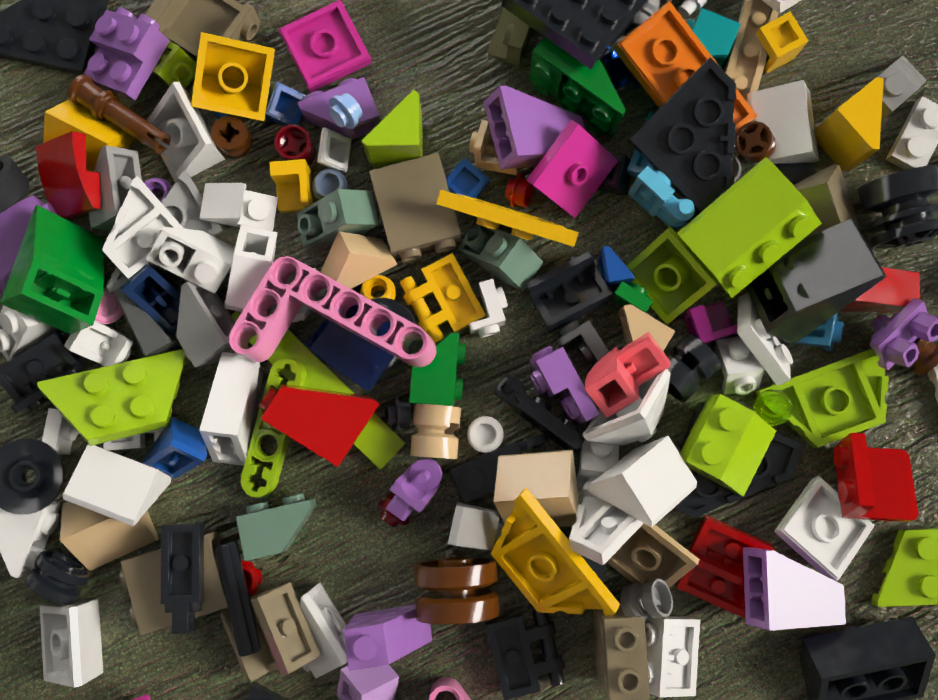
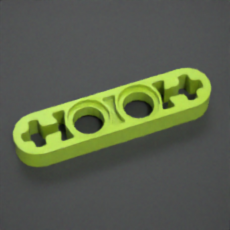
(261, 428)

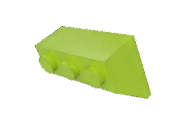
(749, 227)

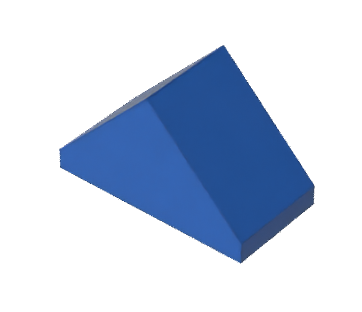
(177, 449)

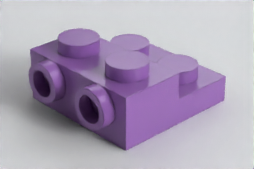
(125, 52)
(555, 375)

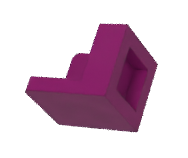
(709, 322)

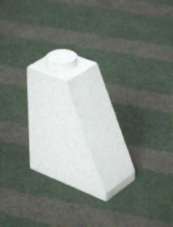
(232, 409)

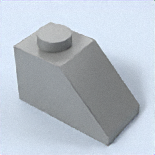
(899, 84)
(116, 171)
(203, 325)
(475, 527)

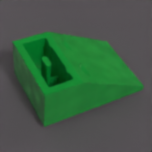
(577, 87)
(57, 273)

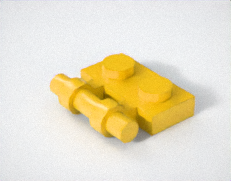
(452, 293)

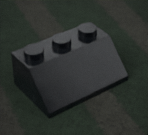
(868, 662)

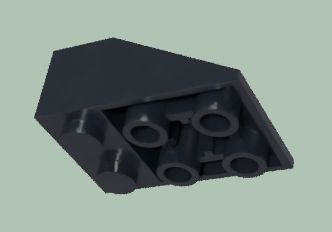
(814, 281)

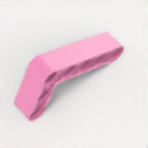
(333, 307)

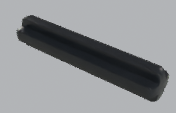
(238, 599)

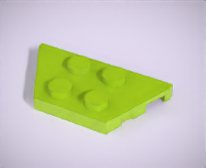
(119, 397)
(837, 398)
(911, 570)

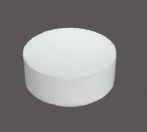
(485, 434)

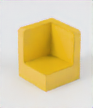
(781, 40)
(293, 184)

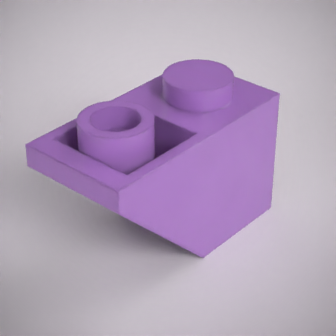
(316, 108)

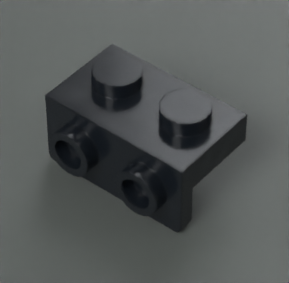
(568, 291)
(37, 363)

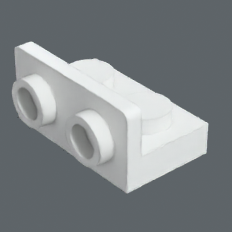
(672, 655)

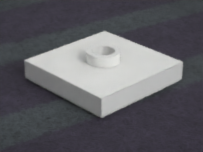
(820, 533)

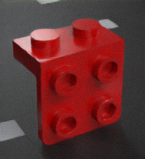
(874, 481)

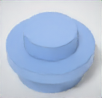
(345, 110)

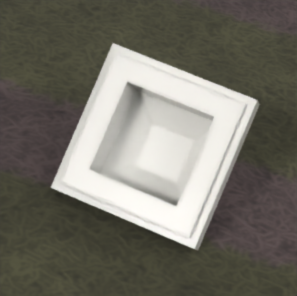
(334, 150)

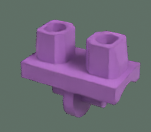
(897, 335)
(415, 488)

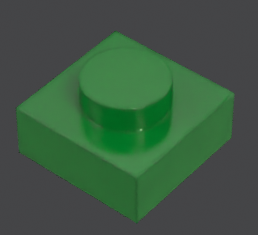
(632, 294)

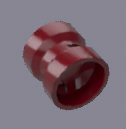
(291, 140)

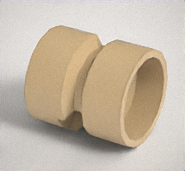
(435, 431)

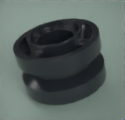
(58, 577)

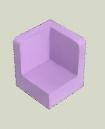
(368, 683)

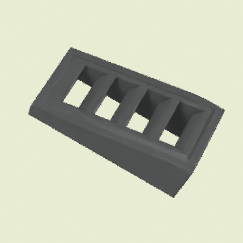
(149, 334)

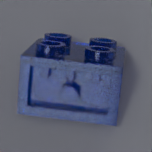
(350, 353)

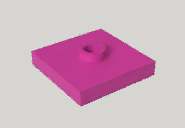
(325, 45)
(572, 169)

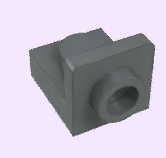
(590, 347)

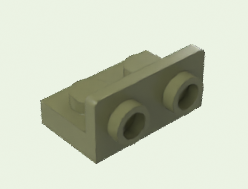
(509, 39)

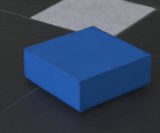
(467, 180)

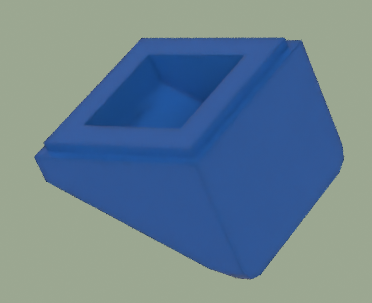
(283, 105)
(612, 268)

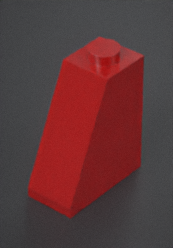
(890, 294)
(318, 418)

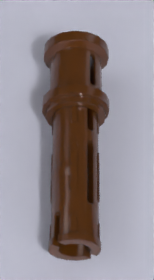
(106, 106)

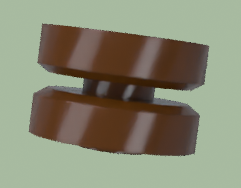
(456, 590)

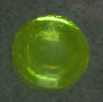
(773, 407)

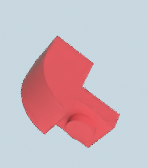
(617, 375)

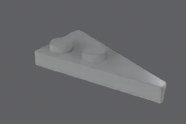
(185, 206)

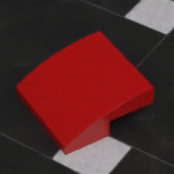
(65, 177)
(720, 568)

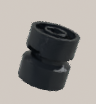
(699, 358)

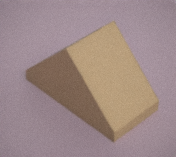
(357, 259)
(637, 323)

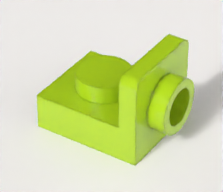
(175, 66)

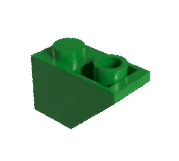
(437, 381)

